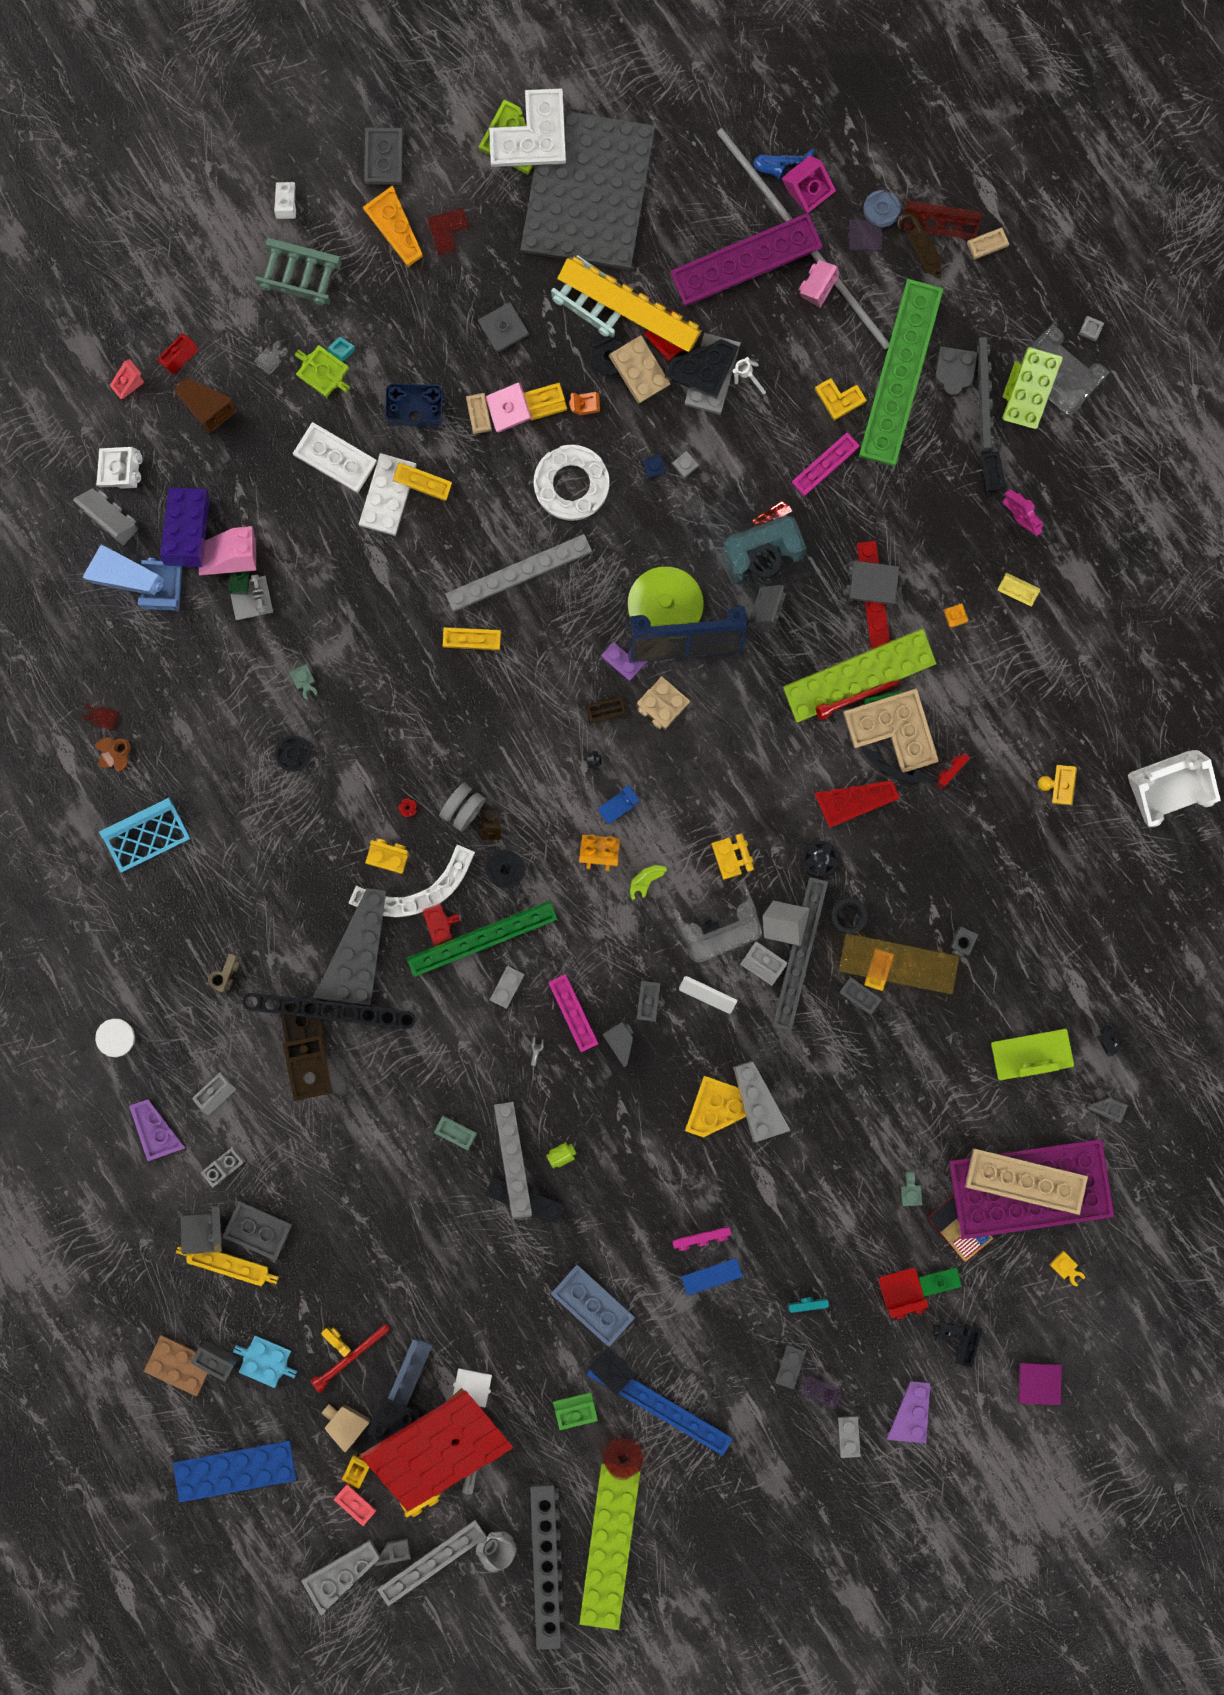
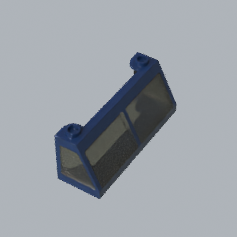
(687, 639)

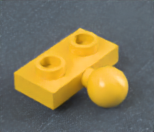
(1063, 784)

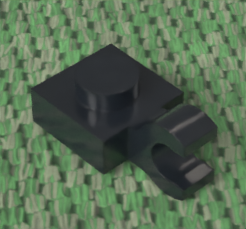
(709, 926)

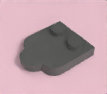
(955, 369)

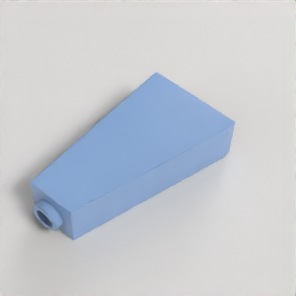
(119, 572)

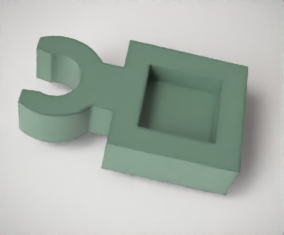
(303, 679)

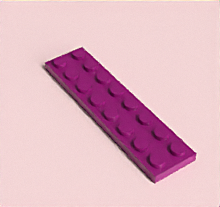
(746, 259)

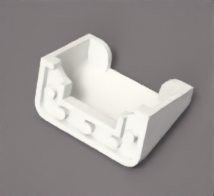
(1174, 785)

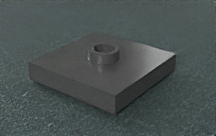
(503, 327)

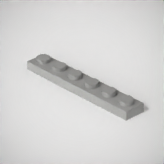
(512, 1160)
(432, 1562)

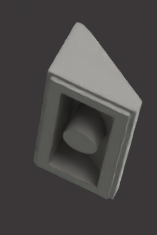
(213, 1094)

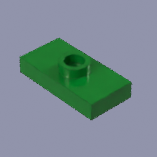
(940, 1281)

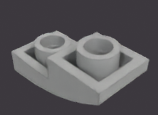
(223, 1166)

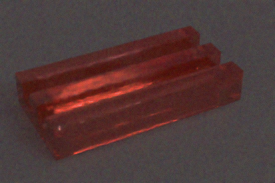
(774, 513)

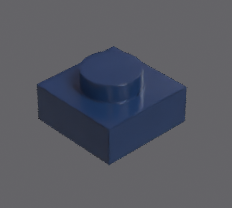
(654, 466)

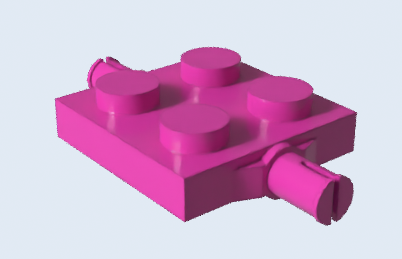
(1023, 512)

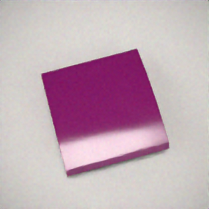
(1040, 1383)

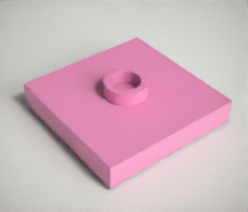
(508, 407)

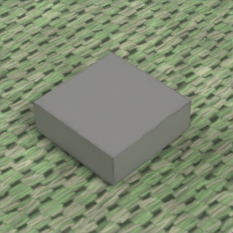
(1091, 328)

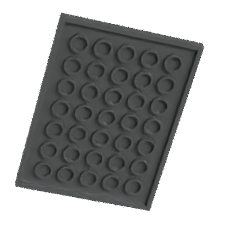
(595, 197)

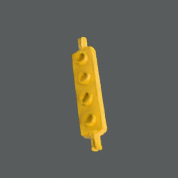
(231, 1266)

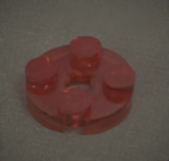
(629, 1468)

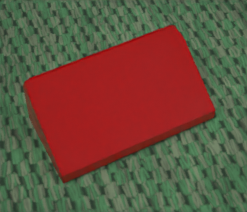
(177, 354)

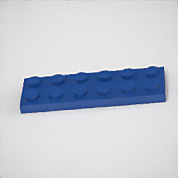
(234, 1471)

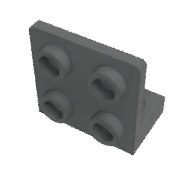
(201, 1233)

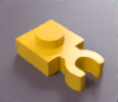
(1065, 1267)
(333, 1337)

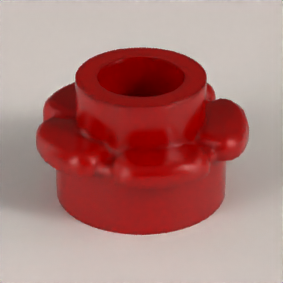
(407, 812)

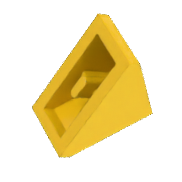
(356, 1471)

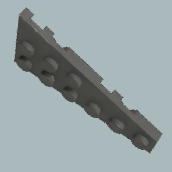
(354, 964)

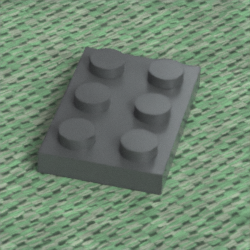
(383, 156)
(257, 1230)

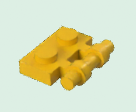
(727, 859)

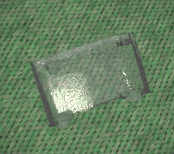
(1073, 380)

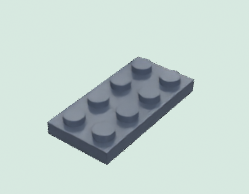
(592, 1305)

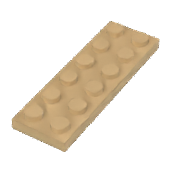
(1026, 1181)

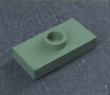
(455, 1132)

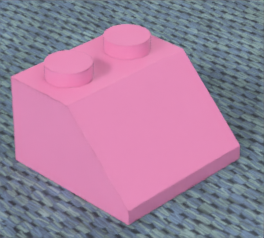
(820, 282)

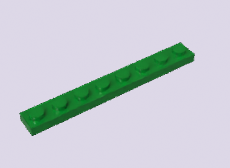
(481, 938)

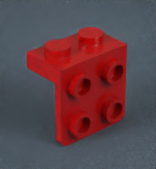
(902, 1293)

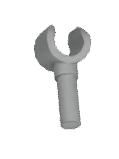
(536, 1048)

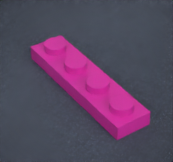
(825, 464)
(573, 1013)

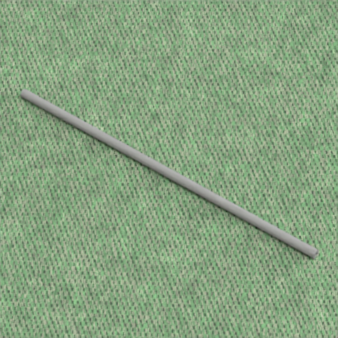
(786, 216)

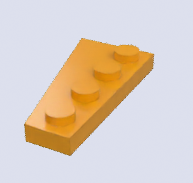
(391, 221)

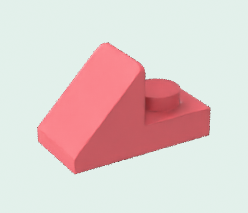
(126, 379)

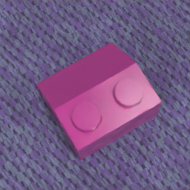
(809, 183)

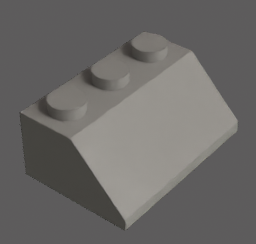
(107, 515)

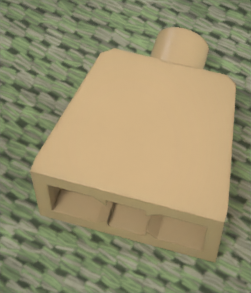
(344, 1425)

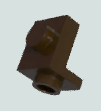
(491, 824)

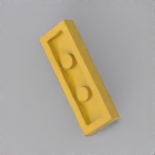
(421, 481)
(471, 638)

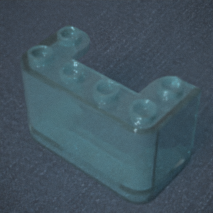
(781, 533)

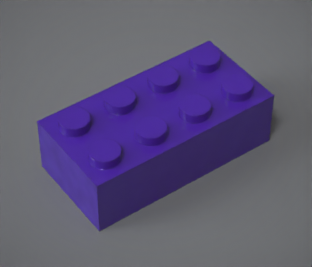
(185, 527)

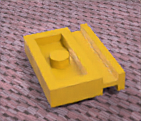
(545, 401)

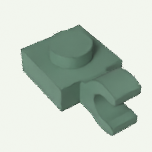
(911, 1193)

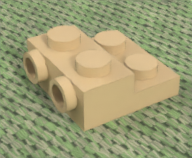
(662, 703)

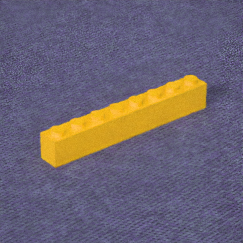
(629, 304)

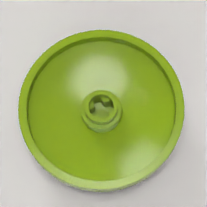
(666, 597)

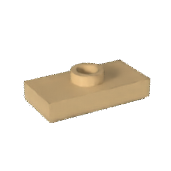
(988, 243)
(478, 413)

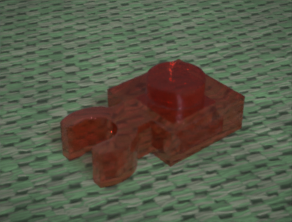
(103, 717)

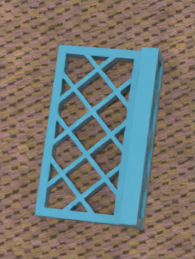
(136, 820)

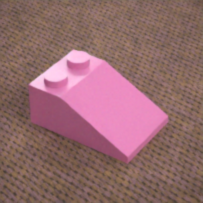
(230, 552)

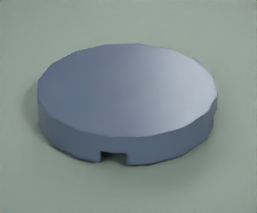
(881, 208)

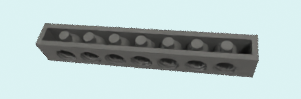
(544, 1638)

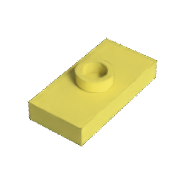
(1018, 589)

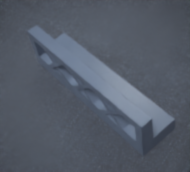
(410, 1371)

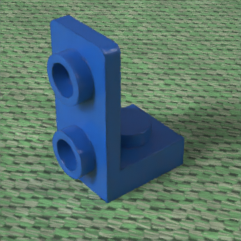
(619, 805)

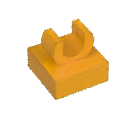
(955, 615)

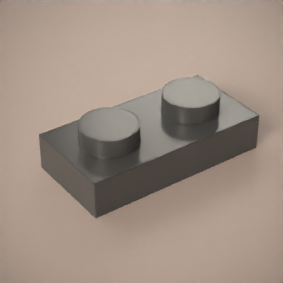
(860, 996)
(648, 1001)
(790, 1367)

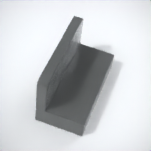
(214, 1360)

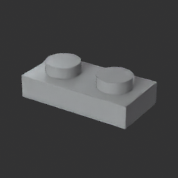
(507, 987)
(849, 1436)

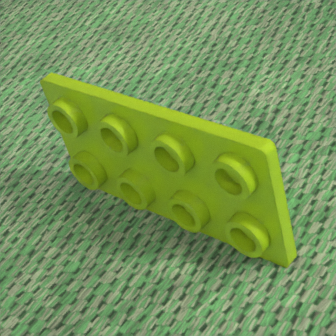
(1030, 387)
(1032, 1054)

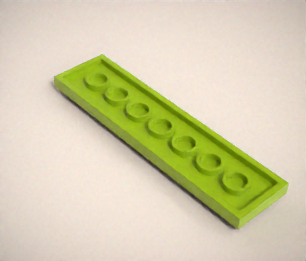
(857, 674)
(609, 1551)

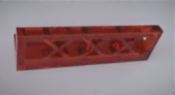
(946, 214)

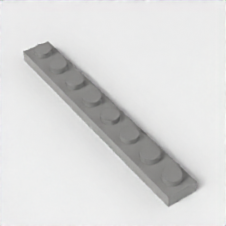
(518, 573)

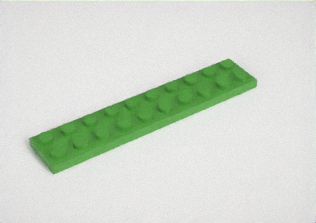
(901, 372)

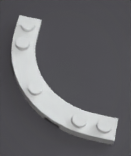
(429, 897)

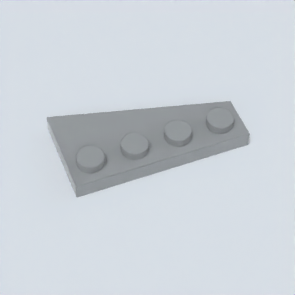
(335, 1578)

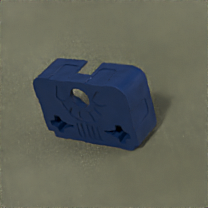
(414, 399)

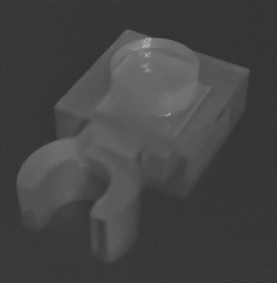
(269, 360)

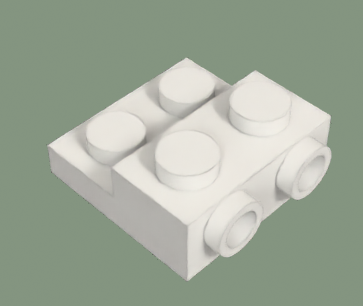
(119, 467)

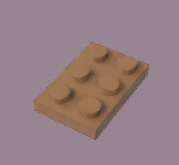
(173, 1365)

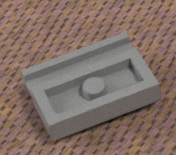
(763, 963)

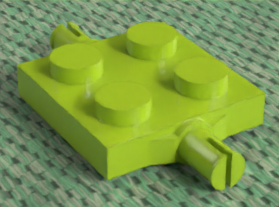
(322, 371)

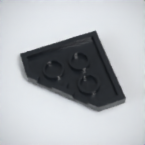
(703, 367)

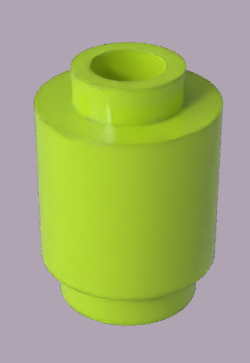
(561, 1155)

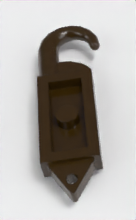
(922, 245)

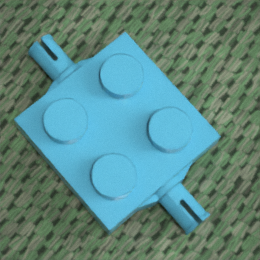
(264, 1361)

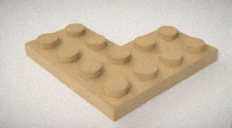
(898, 718)

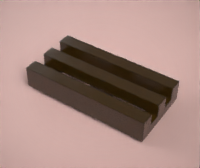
(606, 717)

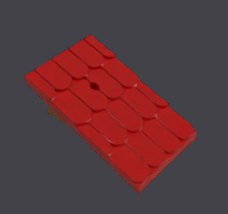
(436, 1450)

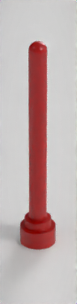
(824, 710)
(320, 1382)

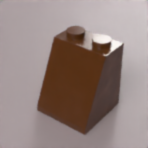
(204, 403)

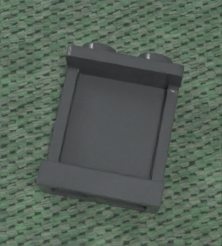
(872, 583)

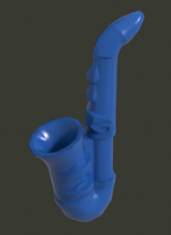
(777, 164)

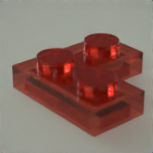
(442, 227)

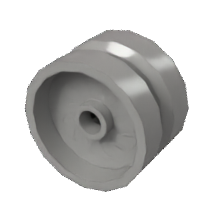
(462, 806)

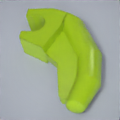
(643, 879)

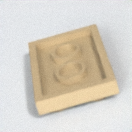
(639, 369)

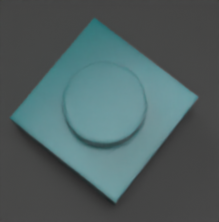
(341, 349)

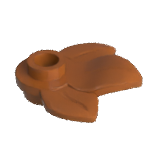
(111, 755)

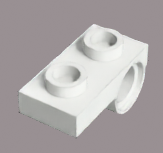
(285, 200)

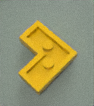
(839, 403)

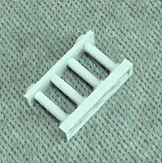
(604, 328)

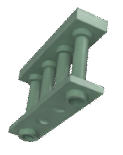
(294, 253)

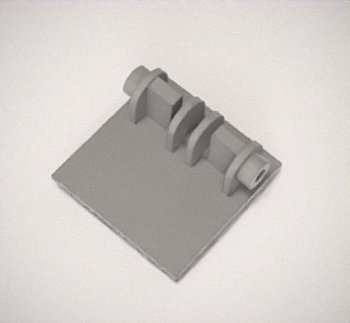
(256, 602)

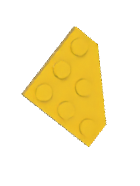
(715, 1107)

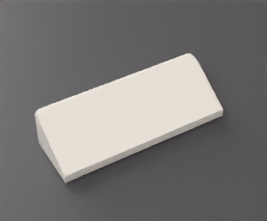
(708, 995)

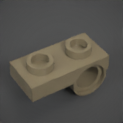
(231, 965)

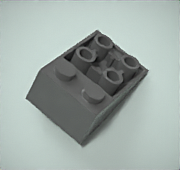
(767, 608)

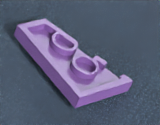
(153, 1131)
(912, 1416)

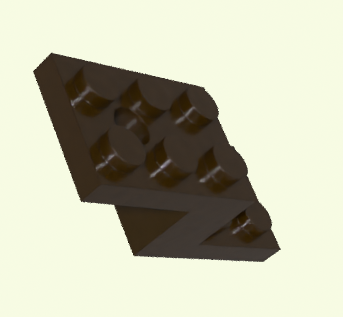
(305, 1053)

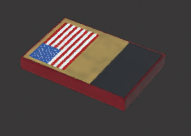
(946, 1223)

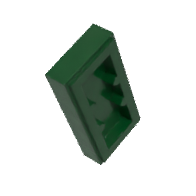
(239, 582)

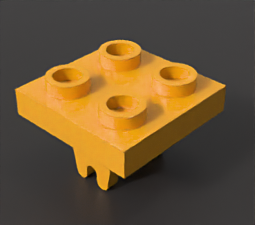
(599, 850)

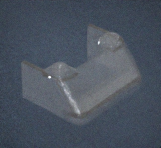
(725, 939)

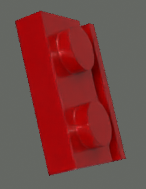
(945, 776)

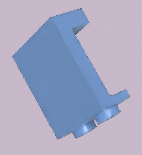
(169, 596)

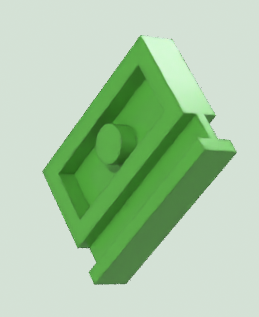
(575, 1411)

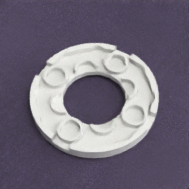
(575, 456)

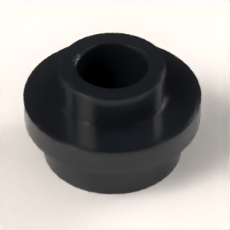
(594, 760)

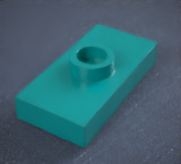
(807, 1304)

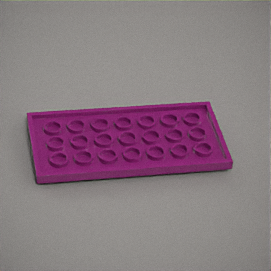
(992, 1214)

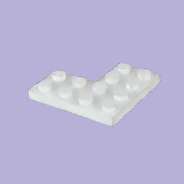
(537, 142)

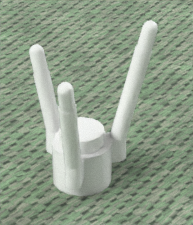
(745, 370)

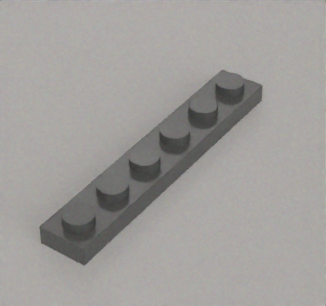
(984, 388)

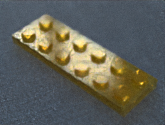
(898, 964)

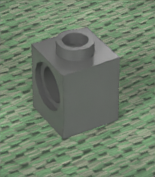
(969, 936)

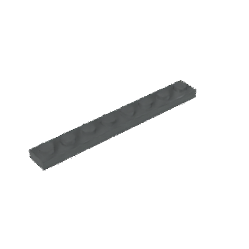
(800, 957)

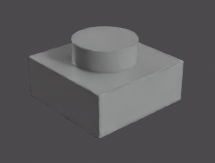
(685, 464)

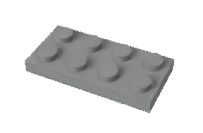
(703, 402)

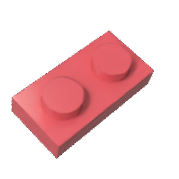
(355, 1504)

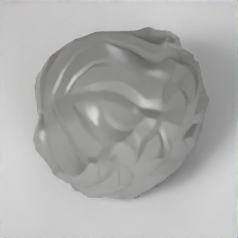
(496, 1551)

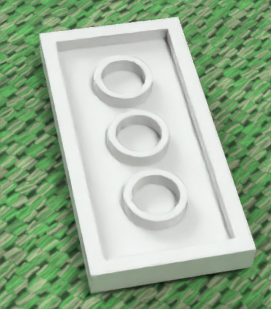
(334, 457)
(385, 498)

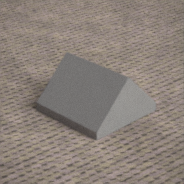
(785, 922)

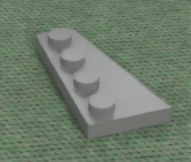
(759, 1106)

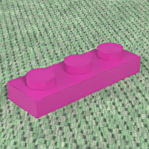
(702, 1238)

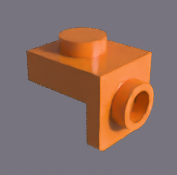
(585, 403)

